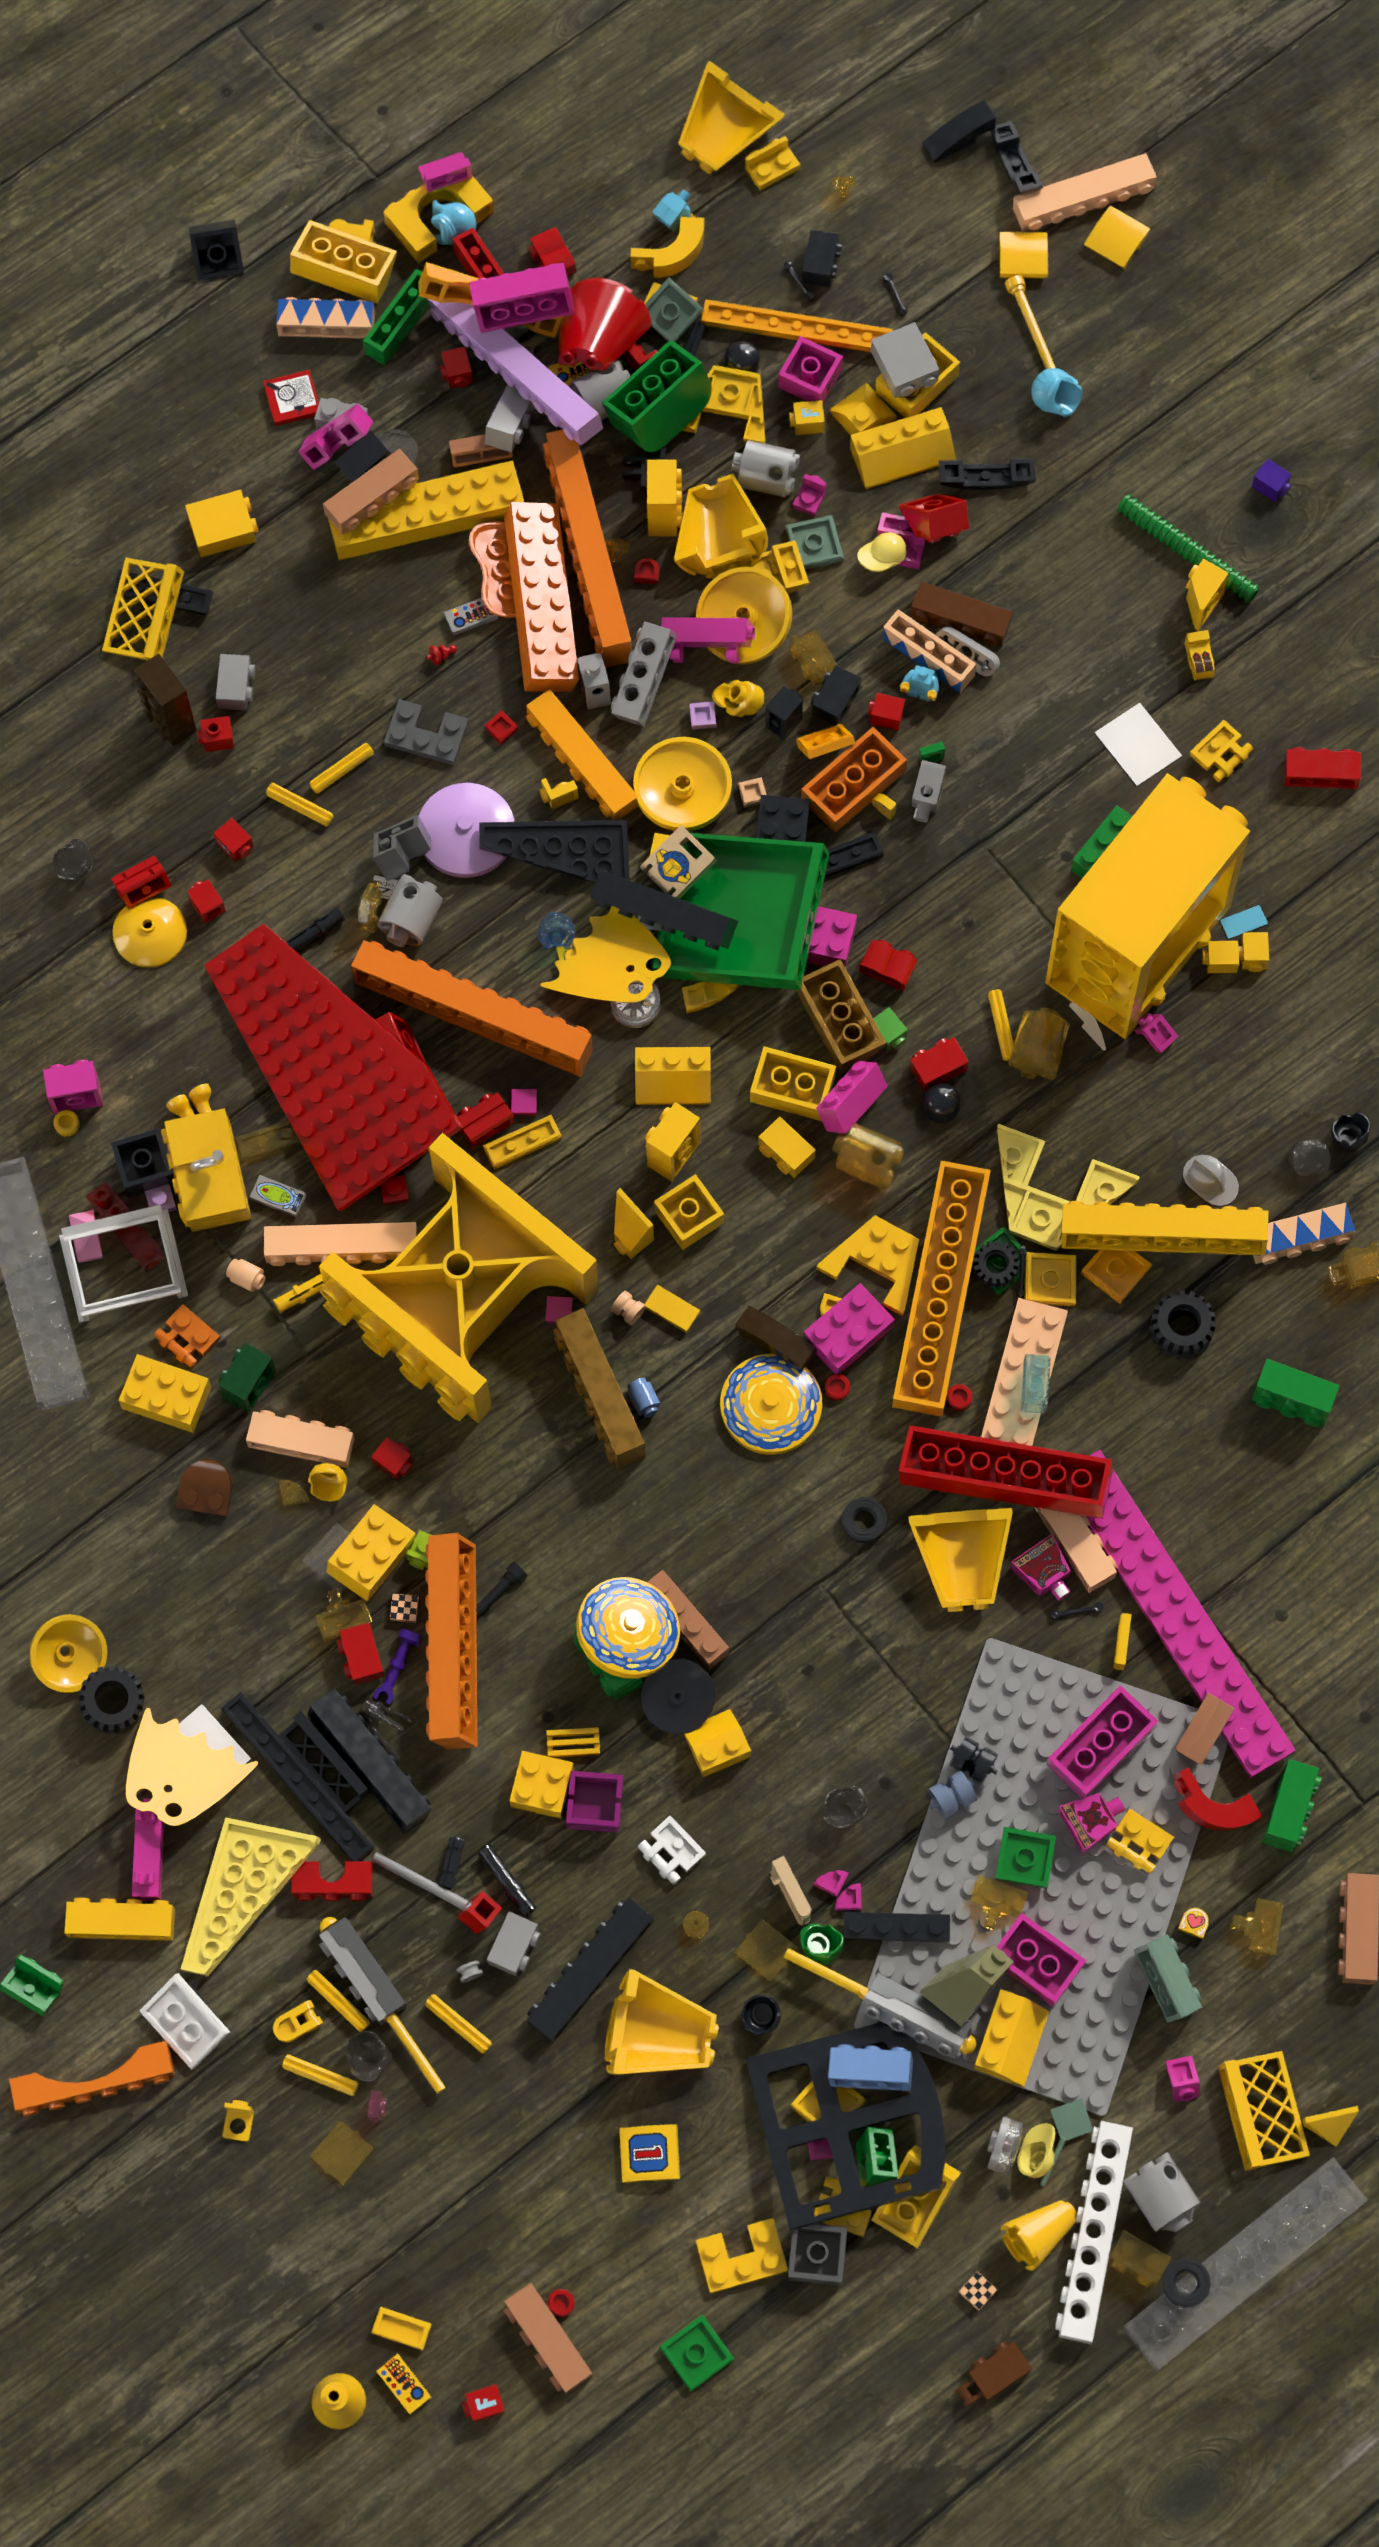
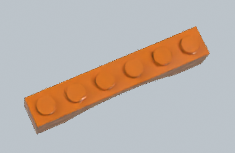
(146, 2065)

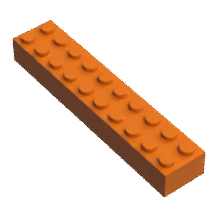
(587, 548)
(472, 1007)

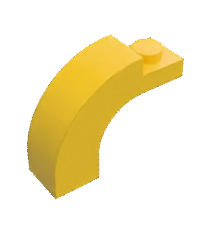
(675, 257)

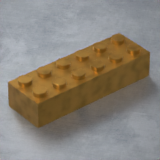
(599, 1386)

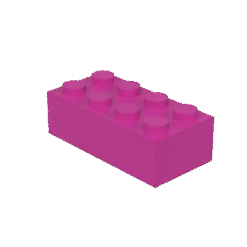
(522, 297)
(1102, 1742)

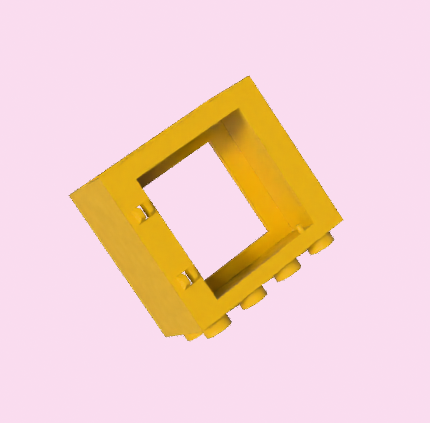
(1147, 904)

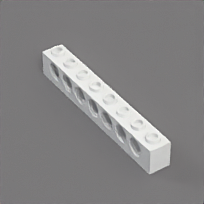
(1119, 2138)

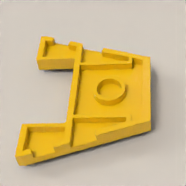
(736, 395)
(882, 1250)

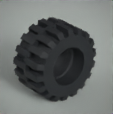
(1182, 1305)
(111, 1677)

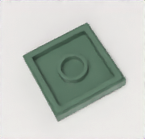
(672, 310)
(816, 541)

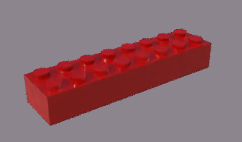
(1006, 1471)

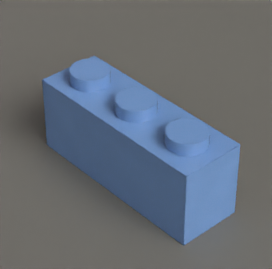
(870, 2068)

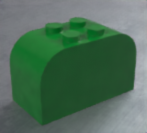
(659, 398)

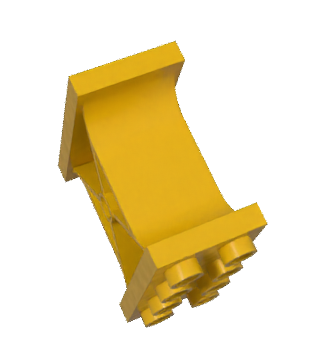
(457, 1281)

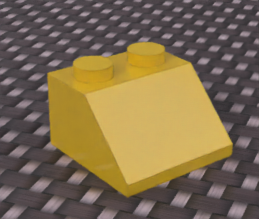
(1204, 591)
(718, 1743)

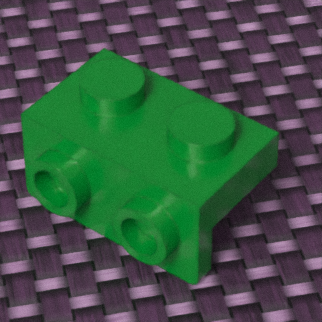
(32, 1985)

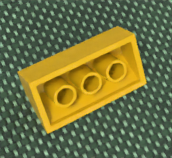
(342, 261)
(902, 448)

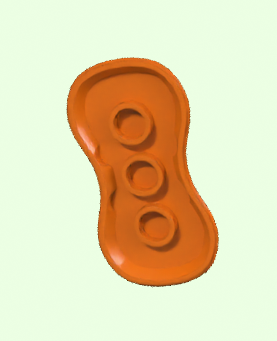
(490, 548)

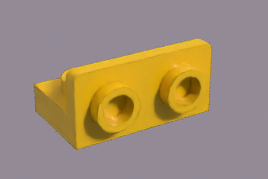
(771, 163)

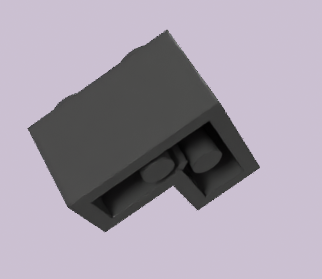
(398, 844)

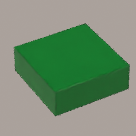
(932, 753)

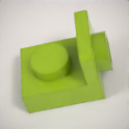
(417, 1554)

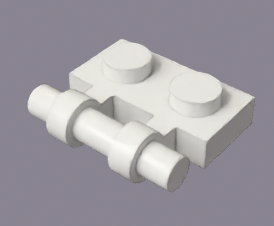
(677, 1844)

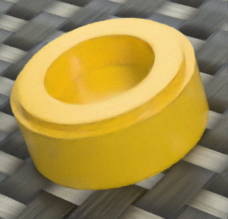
(66, 1123)

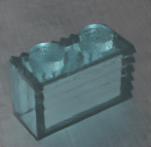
(1035, 1383)

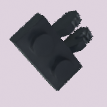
(637, 460)

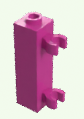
(710, 633)
(147, 1856)

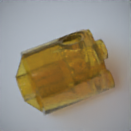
(1039, 1043)
(861, 1148)

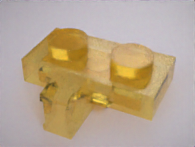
(368, 906)
(341, 1615)
(998, 1899)
(1261, 1926)

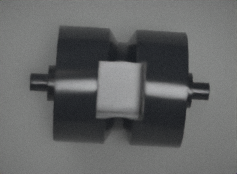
(974, 1760)

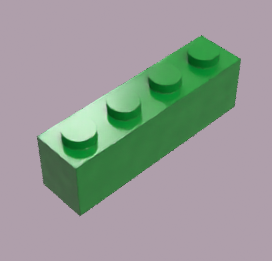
(396, 321)

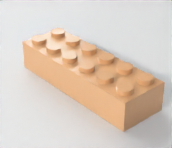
(1034, 1331)

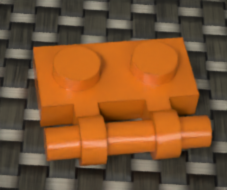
(190, 1329)

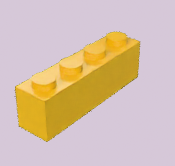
(120, 1920)

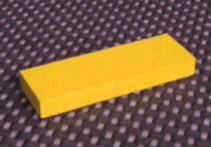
(522, 1142)

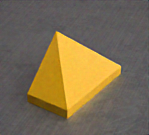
(1331, 2125)

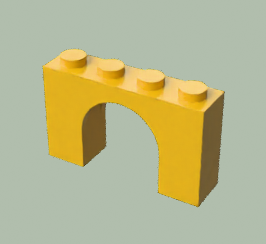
(404, 215)

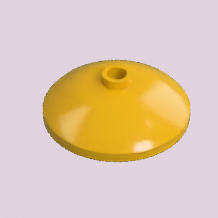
(153, 945)
(85, 1652)

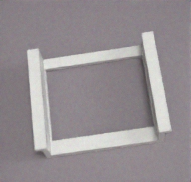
(114, 1223)

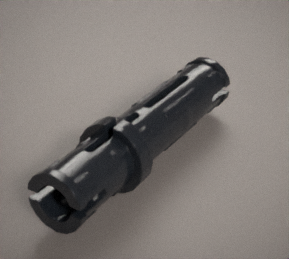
(317, 929)
(513, 1889)

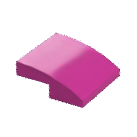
(914, 545)

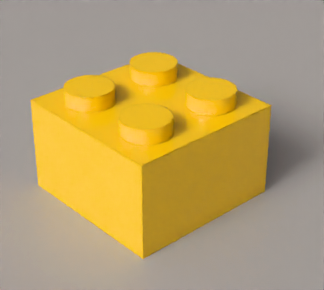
(689, 1212)
(541, 1784)

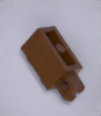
(995, 2373)

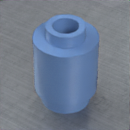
(643, 1397)

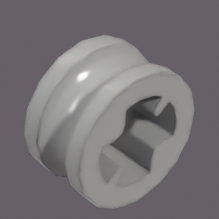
(469, 1971)

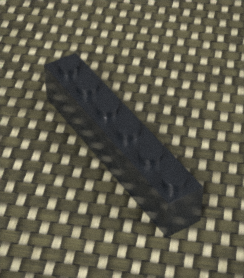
(663, 909)
(369, 1760)
(590, 1970)

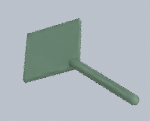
(1070, 2122)

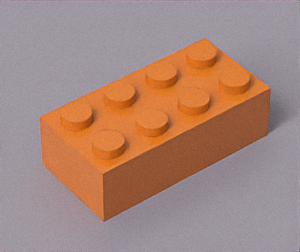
(854, 779)

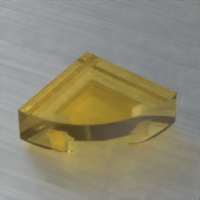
(292, 1493)

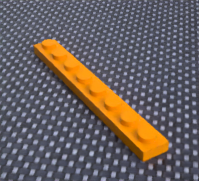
(790, 325)

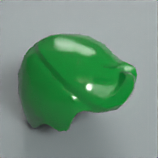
(821, 1943)

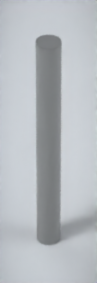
(419, 1880)

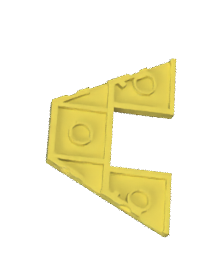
(1038, 1214)

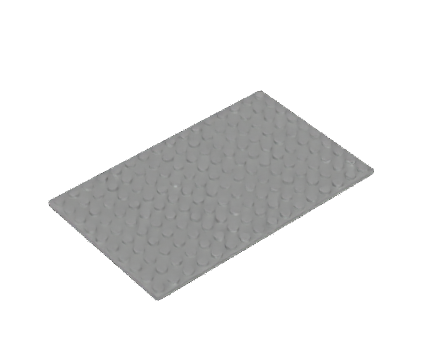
(1093, 1901)

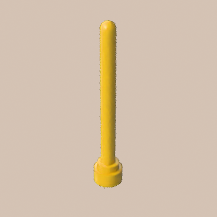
(1016, 287)

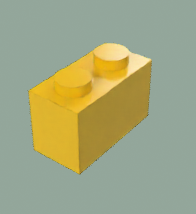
(786, 1147)

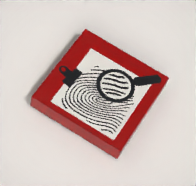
(291, 397)

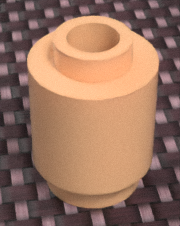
(245, 1274)

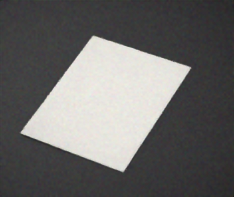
(1138, 744)
(216, 1736)

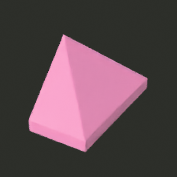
(88, 1247)

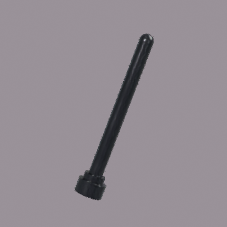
(512, 1576)

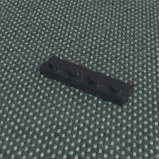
(189, 599)
(896, 1927)

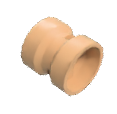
(628, 1308)

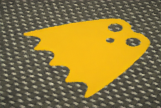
(602, 960)
(186, 1763)

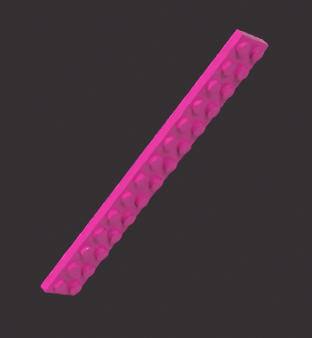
(1188, 1630)

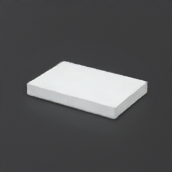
(184, 2021)

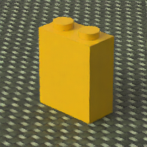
(222, 523)

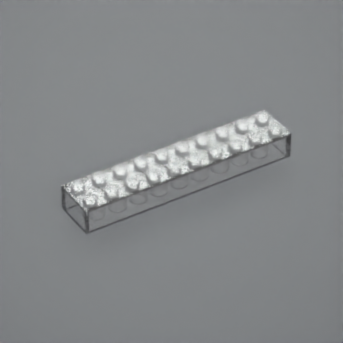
(36, 1293)
(1248, 2263)

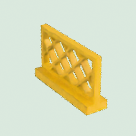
(162, 615)
(1243, 2120)

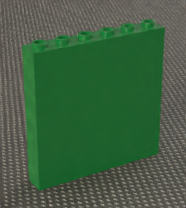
(773, 895)

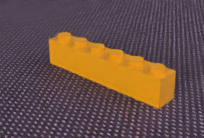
(581, 755)

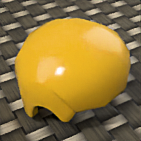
(327, 1482)

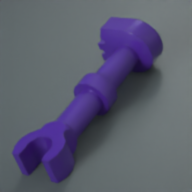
(407, 1638)

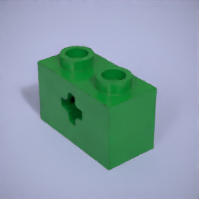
(876, 2157)

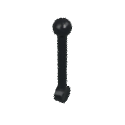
(789, 267)
(888, 278)
(1020, 1293)
(1097, 1608)

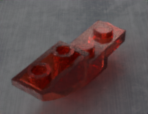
(133, 1238)

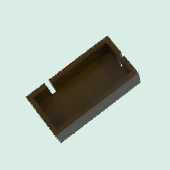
(164, 700)

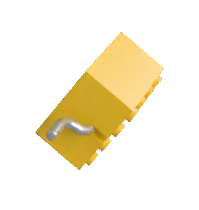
(206, 1170)

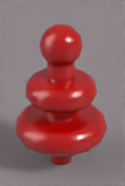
(439, 653)

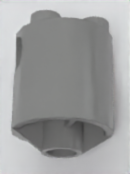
(599, 385)
(757, 468)
(410, 912)
(1163, 2194)

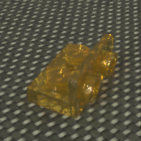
(813, 656)
(1139, 2259)

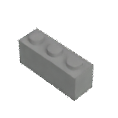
(509, 420)

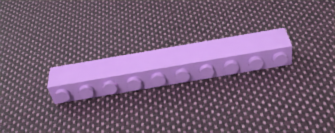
(521, 371)

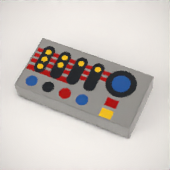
(468, 616)

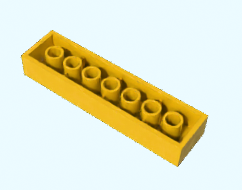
(434, 510)
(1164, 1228)

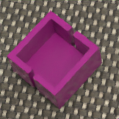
(596, 1801)

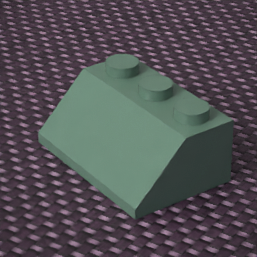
(1168, 1978)

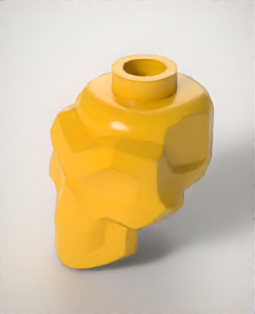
(739, 698)

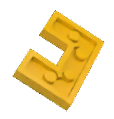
(762, 2263)

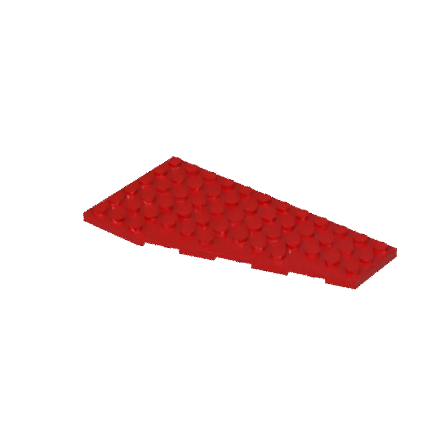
(338, 1074)

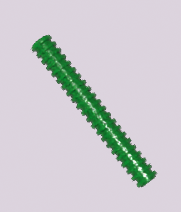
(1184, 545)

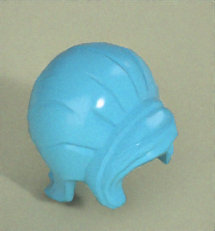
(451, 221)
(1056, 392)

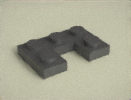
(437, 746)

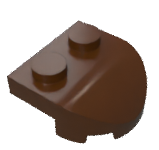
(205, 1488)

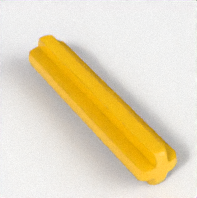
(341, 768)
(299, 804)
(1001, 1023)
(338, 2001)
(458, 2023)
(320, 2075)

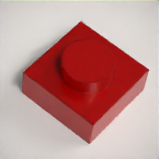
(394, 1190)

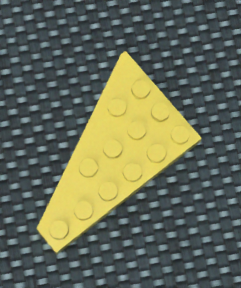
(243, 1879)

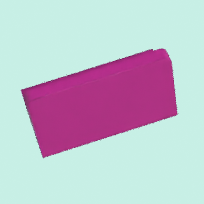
(445, 171)

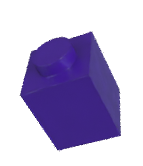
(1272, 481)

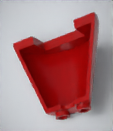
(603, 324)

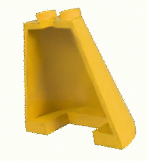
(723, 121)
(719, 530)
(963, 1554)
(657, 2030)

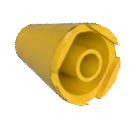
(1038, 2232)
(346, 2409)

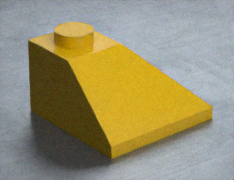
(862, 411)
(631, 1228)

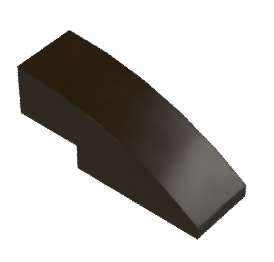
(775, 1337)

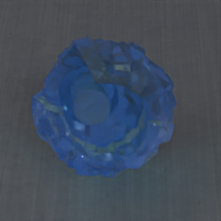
(556, 931)

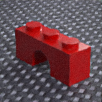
(354, 1884)

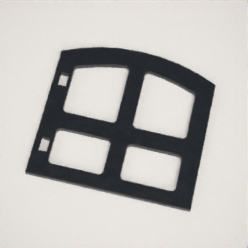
(837, 2125)

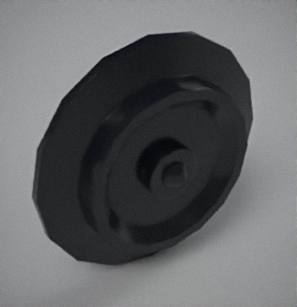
(678, 1697)

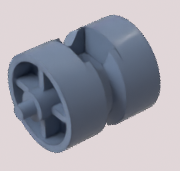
(955, 1792)

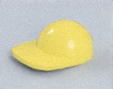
(883, 552)
(1036, 2152)

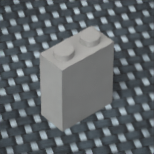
(905, 360)

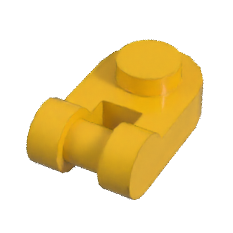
(287, 2026)

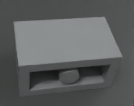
(234, 682)
(513, 1944)

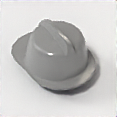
(1211, 1180)

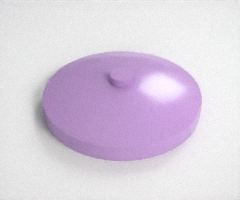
(453, 825)

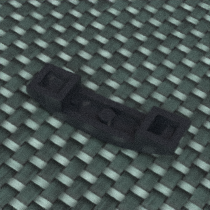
(1014, 159)
(986, 476)

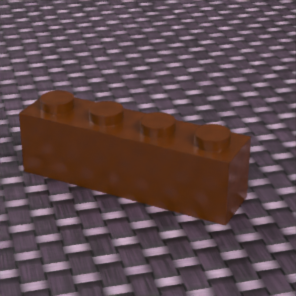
(962, 613)

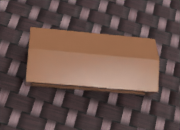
(473, 451)
(1204, 1728)

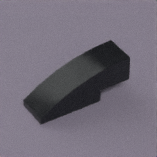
(960, 131)

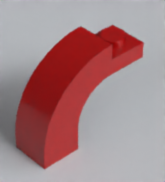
(1209, 1813)

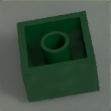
(246, 1377)

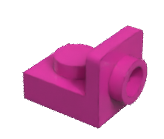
(810, 495)
(1156, 1031)
(1183, 2078)

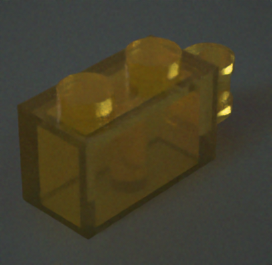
(1358, 1265)

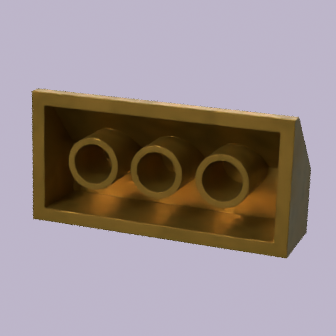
(840, 1016)

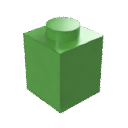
(891, 1029)

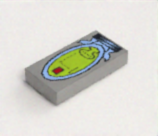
(277, 1196)

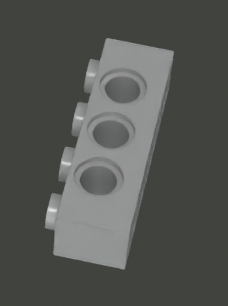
(647, 686)

